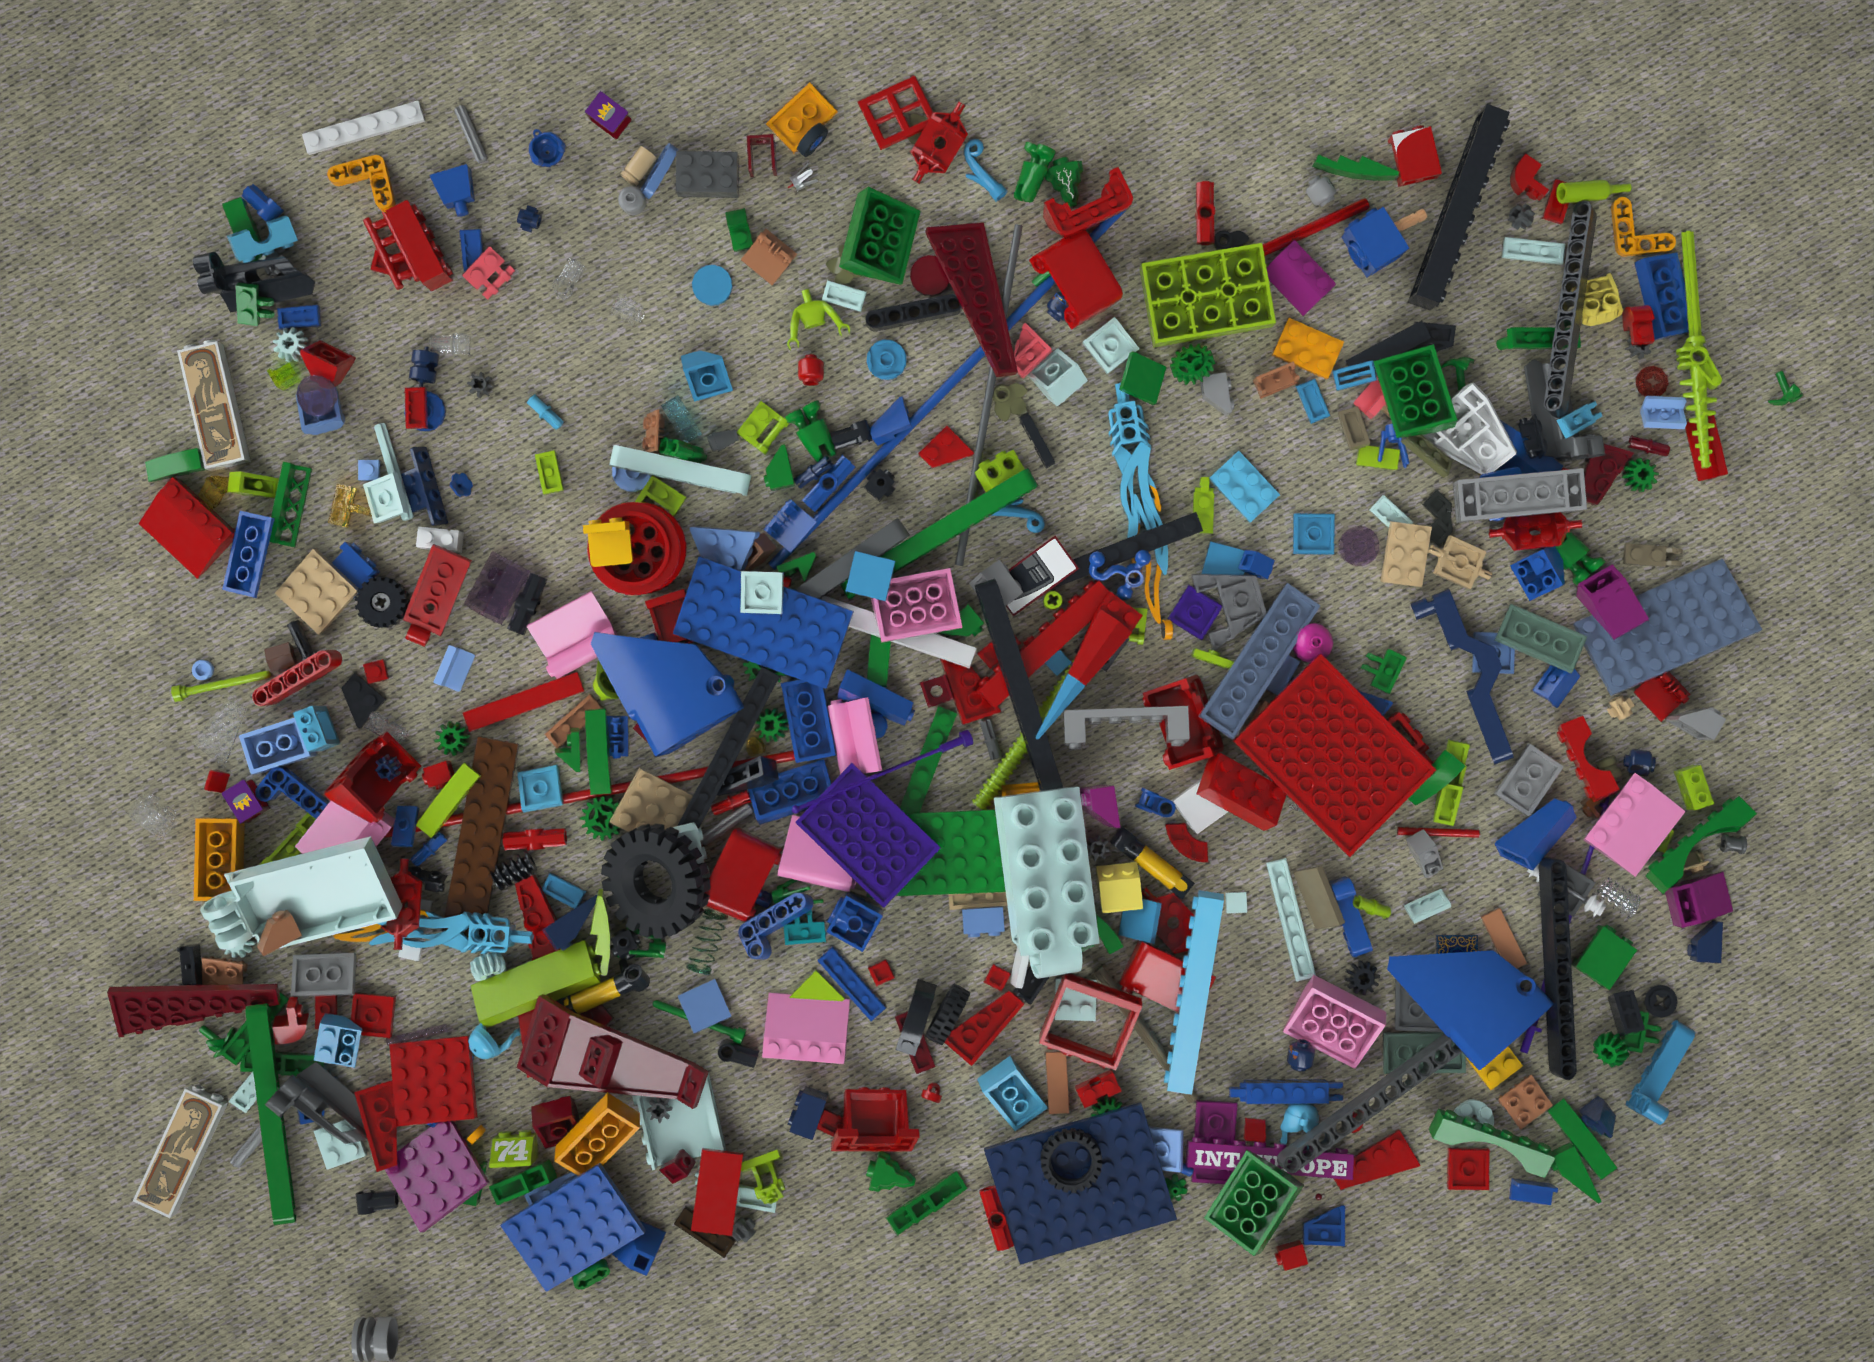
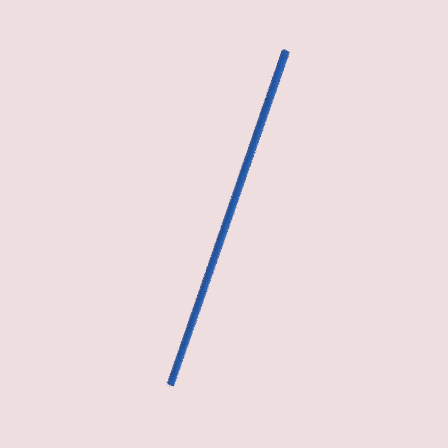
(944, 389)

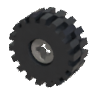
(394, 606)

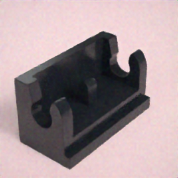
(190, 964)
(1031, 987)
(1626, 1013)

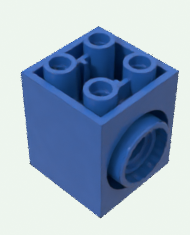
(1374, 241)
(854, 920)

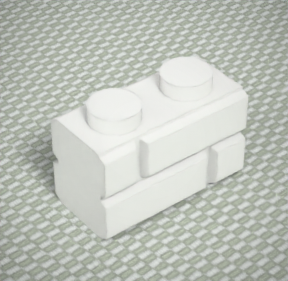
(445, 538)

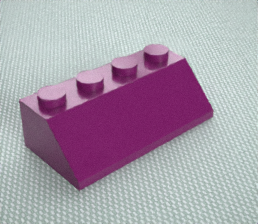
(1101, 804)

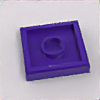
(1195, 612)

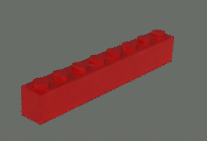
(1048, 640)

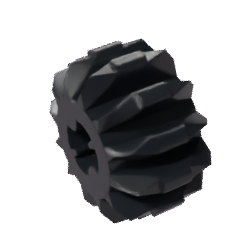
(1355, 981)

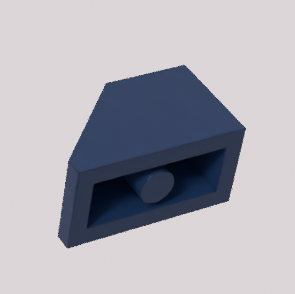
(1707, 944)

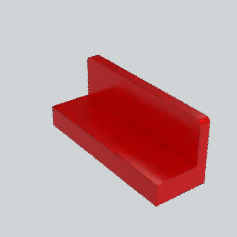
(1718, 464)

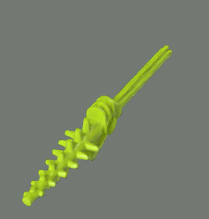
(1703, 373)

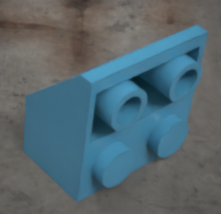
(337, 1041)

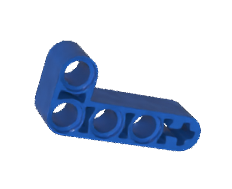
(286, 787)
(777, 921)
(1354, 929)

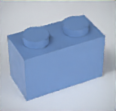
(983, 920)

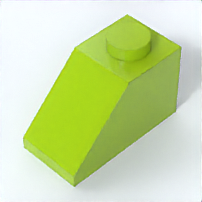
(252, 484)

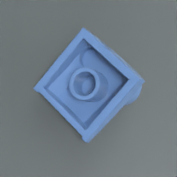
(320, 424)

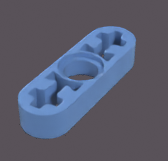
(659, 170)

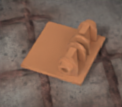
(768, 256)
(652, 424)
(222, 972)
(1525, 1101)

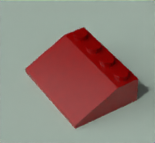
(187, 527)

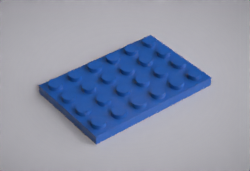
(573, 1227)

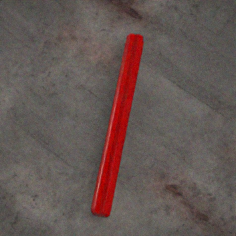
(1315, 226)

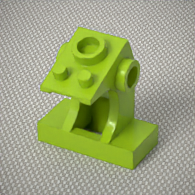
(760, 1166)

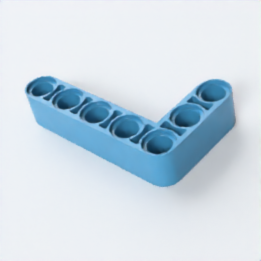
(1659, 1073)

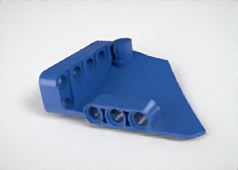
(666, 688)
(1472, 998)

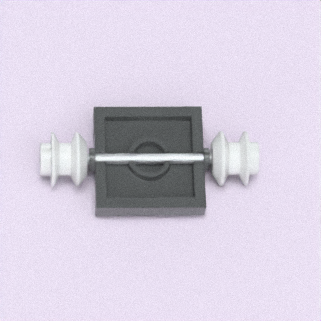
(1578, 890)

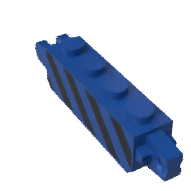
(1286, 1091)

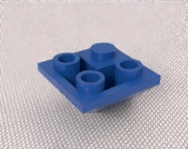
(1540, 572)
(641, 1252)

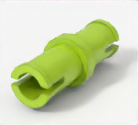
(1372, 907)

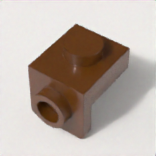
(1588, 808)

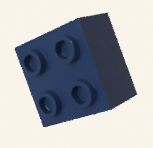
(809, 1111)

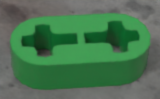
(591, 1274)

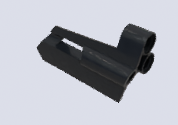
(222, 279)

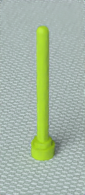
(181, 692)

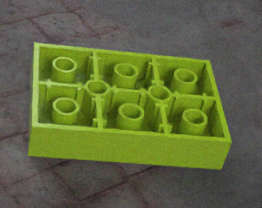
(1207, 295)

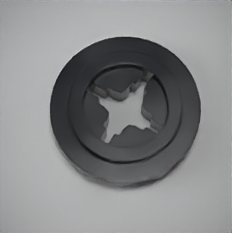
(1669, 1002)

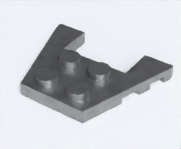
(1239, 599)

